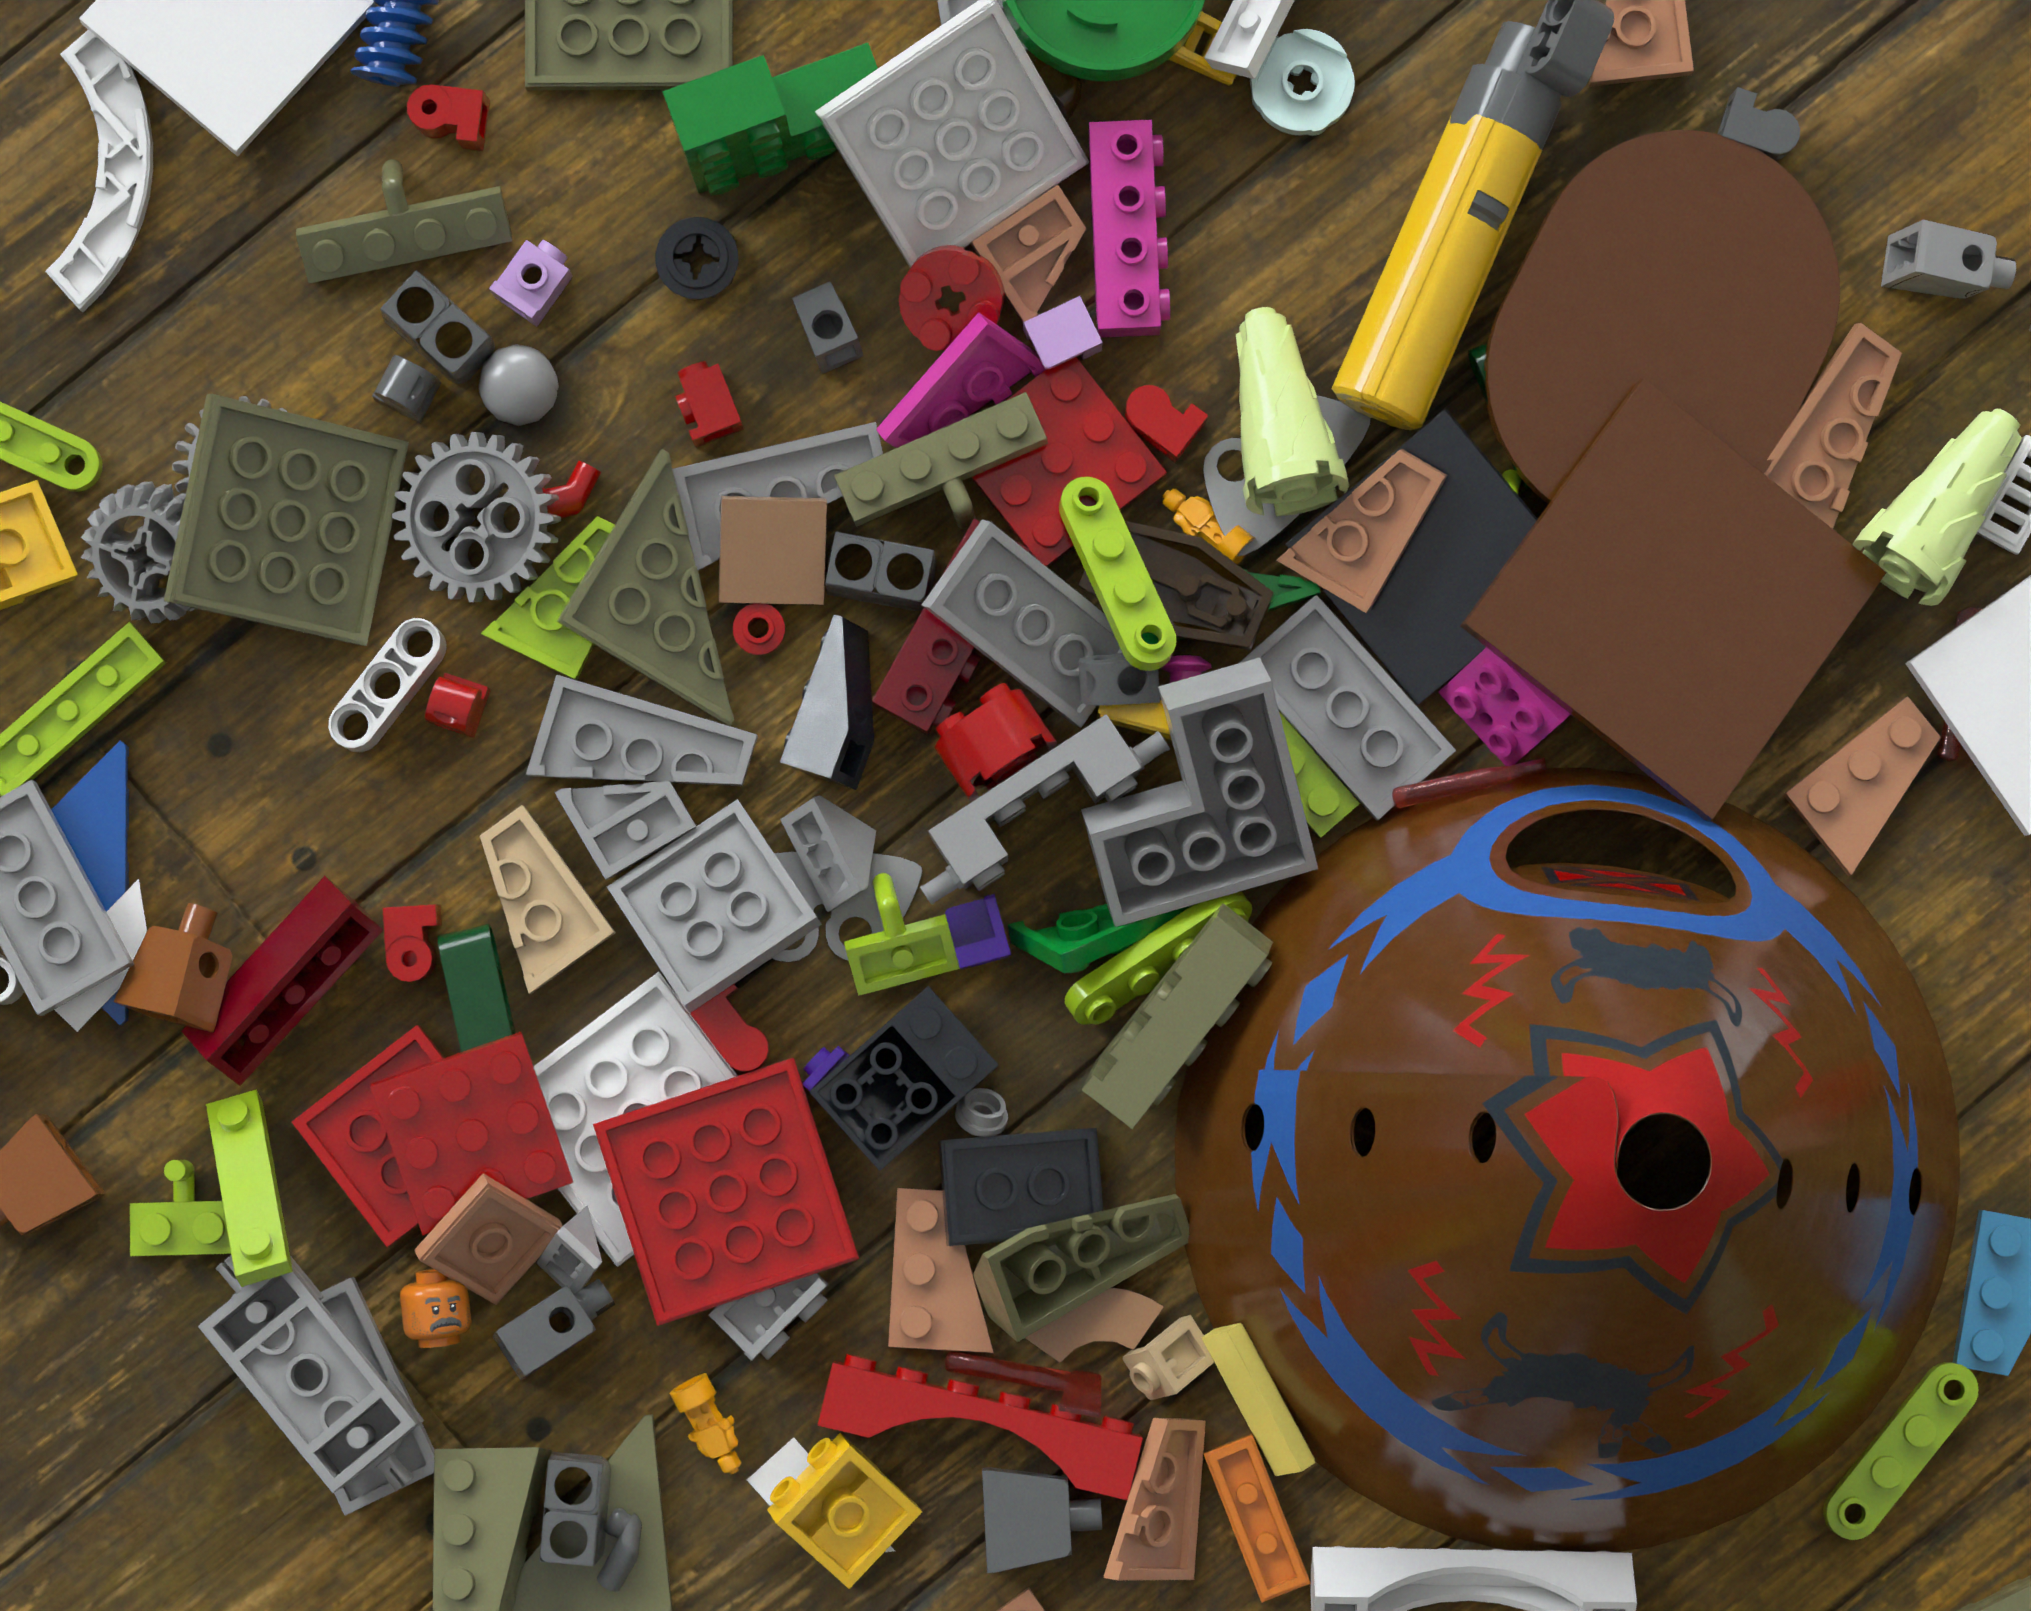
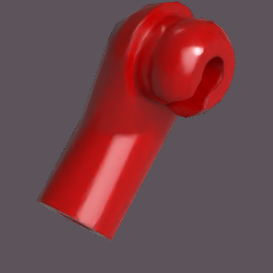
(575, 492)

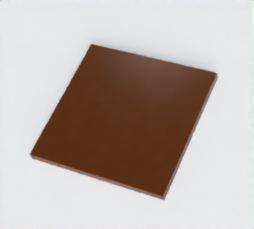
(1674, 599)

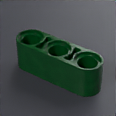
(475, 986)

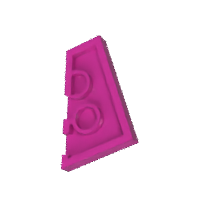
(963, 379)

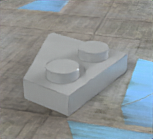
(626, 821)

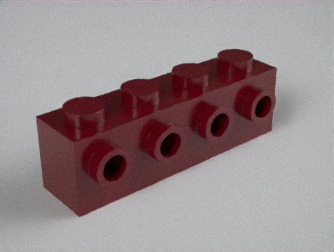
(928, 669)
(285, 979)

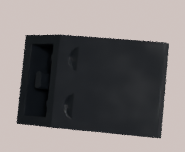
(904, 1078)

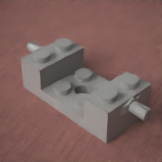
(1097, 758)
(345, 1422)

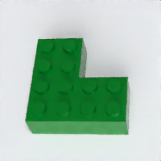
(755, 122)

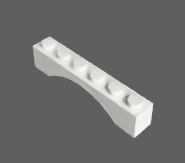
(1421, 1577)

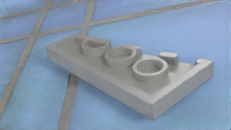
(783, 470)
(624, 738)

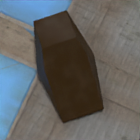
(1200, 588)

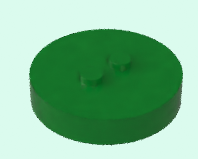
(1103, 36)

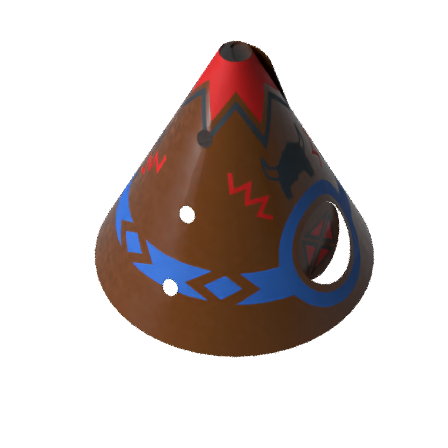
(1518, 1330)

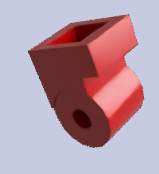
(448, 110)
(1161, 424)
(457, 704)
(407, 946)

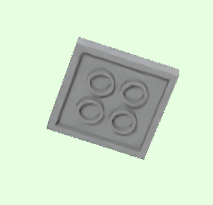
(713, 906)

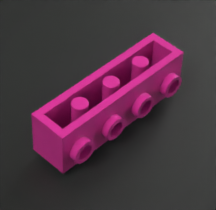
(1126, 228)

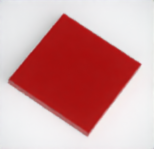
(726, 1191)

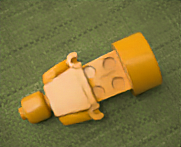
(1198, 519)
(711, 1431)

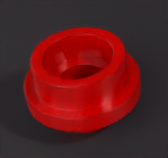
(765, 644)

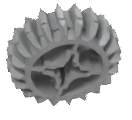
(135, 561)

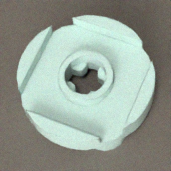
(1313, 110)

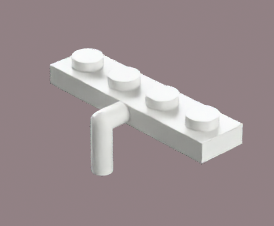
(1247, 36)

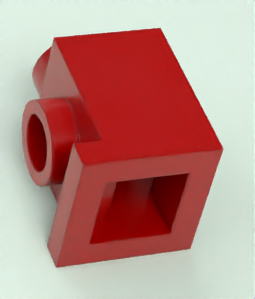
(707, 403)

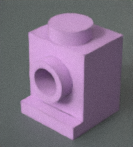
(536, 299)

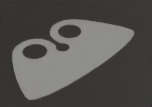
(1228, 497)
(905, 877)

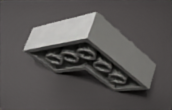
(1227, 821)

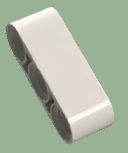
(363, 697)

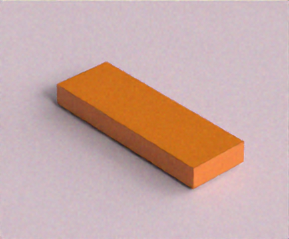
(1256, 1518)

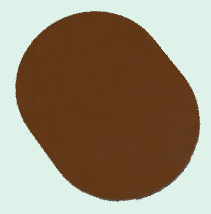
(1668, 268)

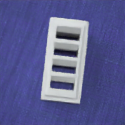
(1996, 533)

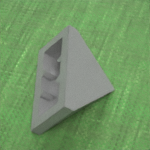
(832, 849)
(572, 1253)

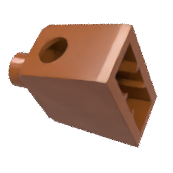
(179, 973)
(42, 1178)

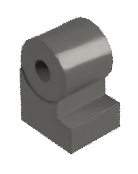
(1769, 132)
(827, 327)
(407, 388)
(1116, 682)

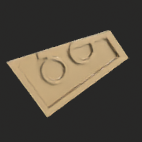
(542, 900)

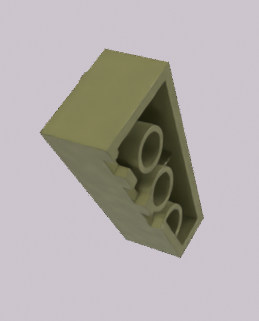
(1177, 1016)
(483, 1524)

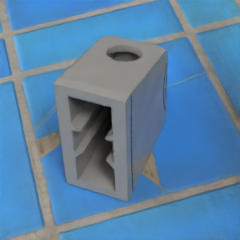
(1944, 261)

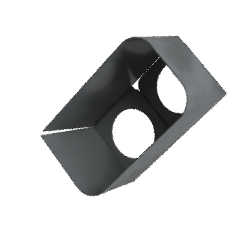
(465, 366)
(881, 556)
(600, 1474)

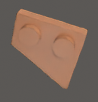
(1032, 249)

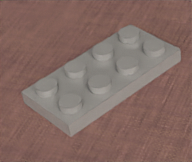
(1022, 618)
(1349, 707)
(48, 908)
(415, 1451)

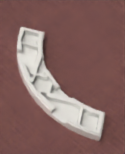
(122, 172)

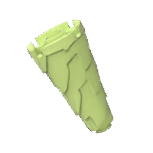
(1284, 438)
(1938, 514)

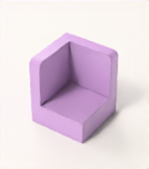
(1063, 333)

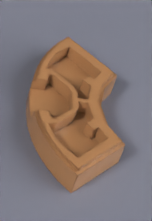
(1110, 1317)

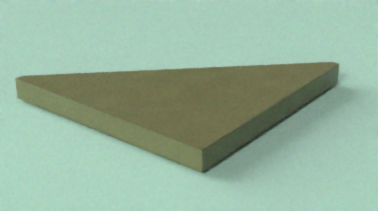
(648, 600)
(575, 1587)

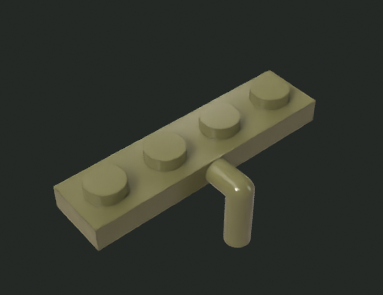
(403, 230)
(942, 462)

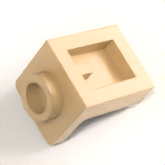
(1169, 1360)

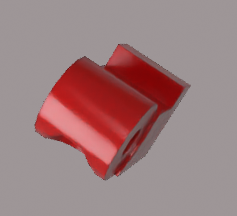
(737, 1042)

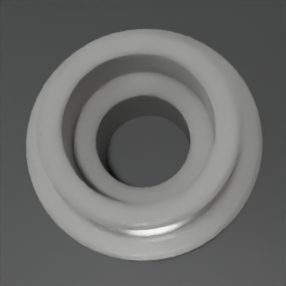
(982, 1113)

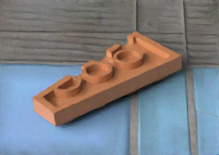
(1833, 423)

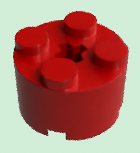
(992, 740)

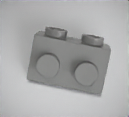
(759, 1319)

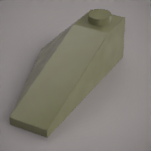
(1074, 1260)

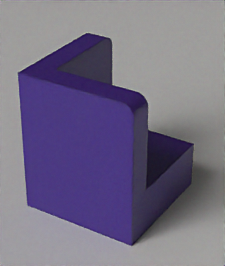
(977, 932)

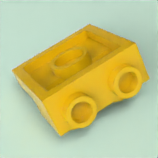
(30, 546)
(842, 1509)

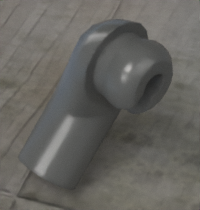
(625, 1552)

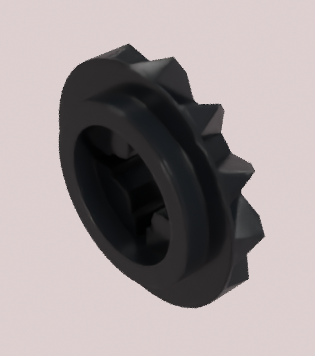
(680, 241)

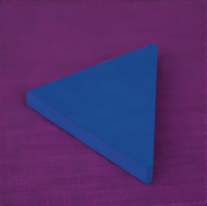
(96, 826)

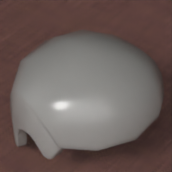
(518, 384)

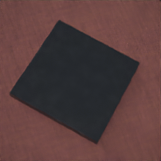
(1446, 564)

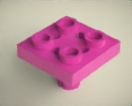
(1502, 707)

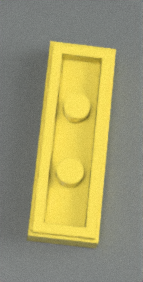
(1258, 1399)

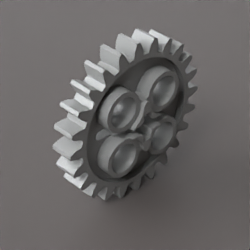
(447, 482)

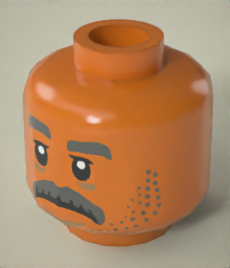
(435, 1309)

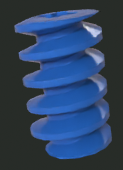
(391, 41)

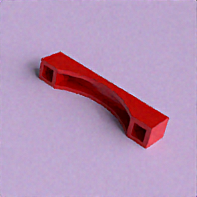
(872, 1401)

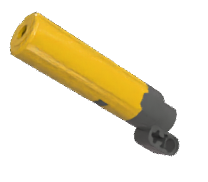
(1466, 210)

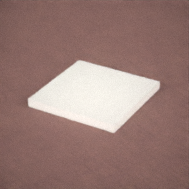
(226, 58)
(953, 133)
(1983, 692)
(619, 1063)

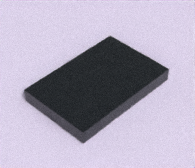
(1017, 1182)

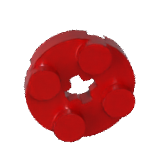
(923, 287)

